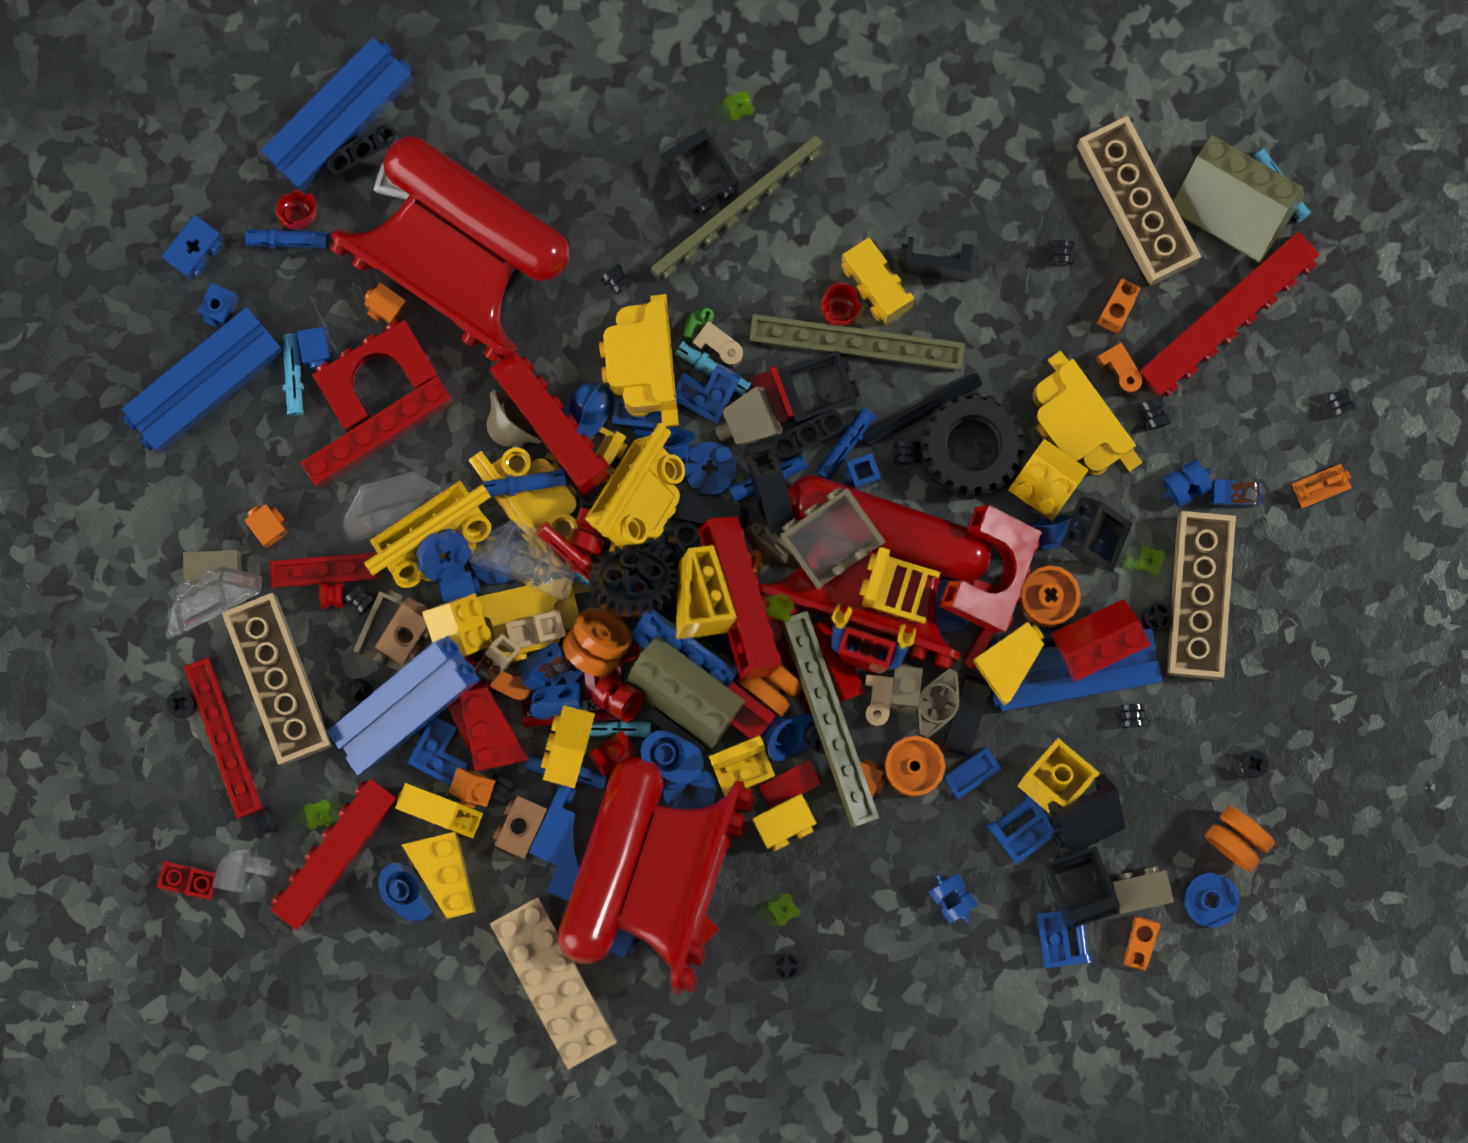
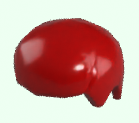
(296, 210)
(840, 304)

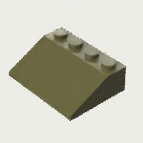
(1237, 198)
(684, 693)

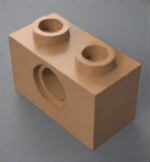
(393, 640)
(520, 843)

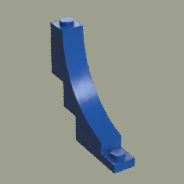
(557, 845)

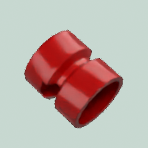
(585, 536)
(617, 697)

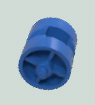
(1188, 482)
(953, 898)

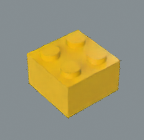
(1048, 479)
(460, 621)
(567, 746)
(1058, 777)
(785, 822)

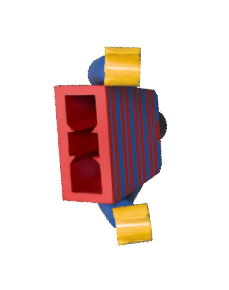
(867, 650)

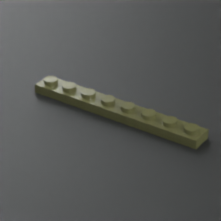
(746, 202)
(857, 342)
(829, 719)

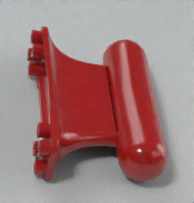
(455, 242)
(910, 538)
(650, 870)

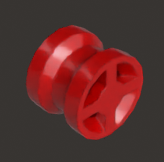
(331, 595)

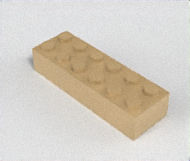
(1138, 200)
(1200, 595)
(277, 679)
(553, 983)

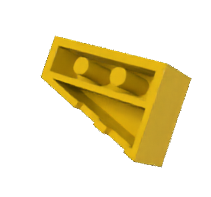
(876, 282)
(702, 595)
(444, 872)

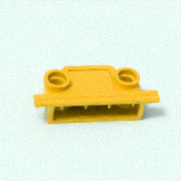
(641, 360)
(1079, 420)
(639, 492)
(534, 507)
(449, 510)
(523, 604)

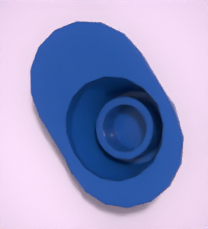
(589, 407)
(676, 444)
(1052, 531)
(785, 736)
(676, 757)
(405, 892)

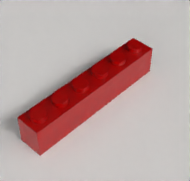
(550, 423)
(377, 432)
(750, 632)
(334, 854)

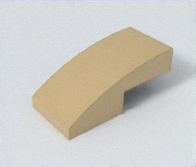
(536, 629)

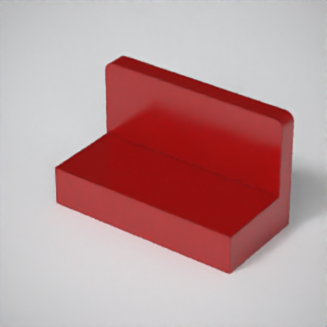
(771, 382)
(753, 716)

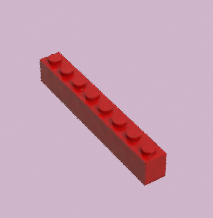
(1228, 314)

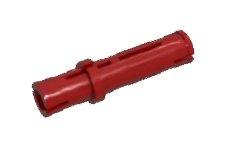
(579, 561)

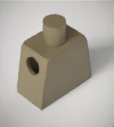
(750, 419)
(906, 689)

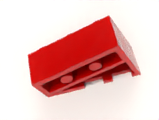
(488, 731)

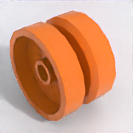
(1064, 592)
(597, 642)
(768, 689)
(911, 782)
(1239, 838)

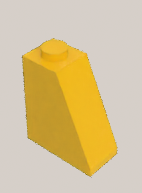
(1010, 660)
(438, 810)

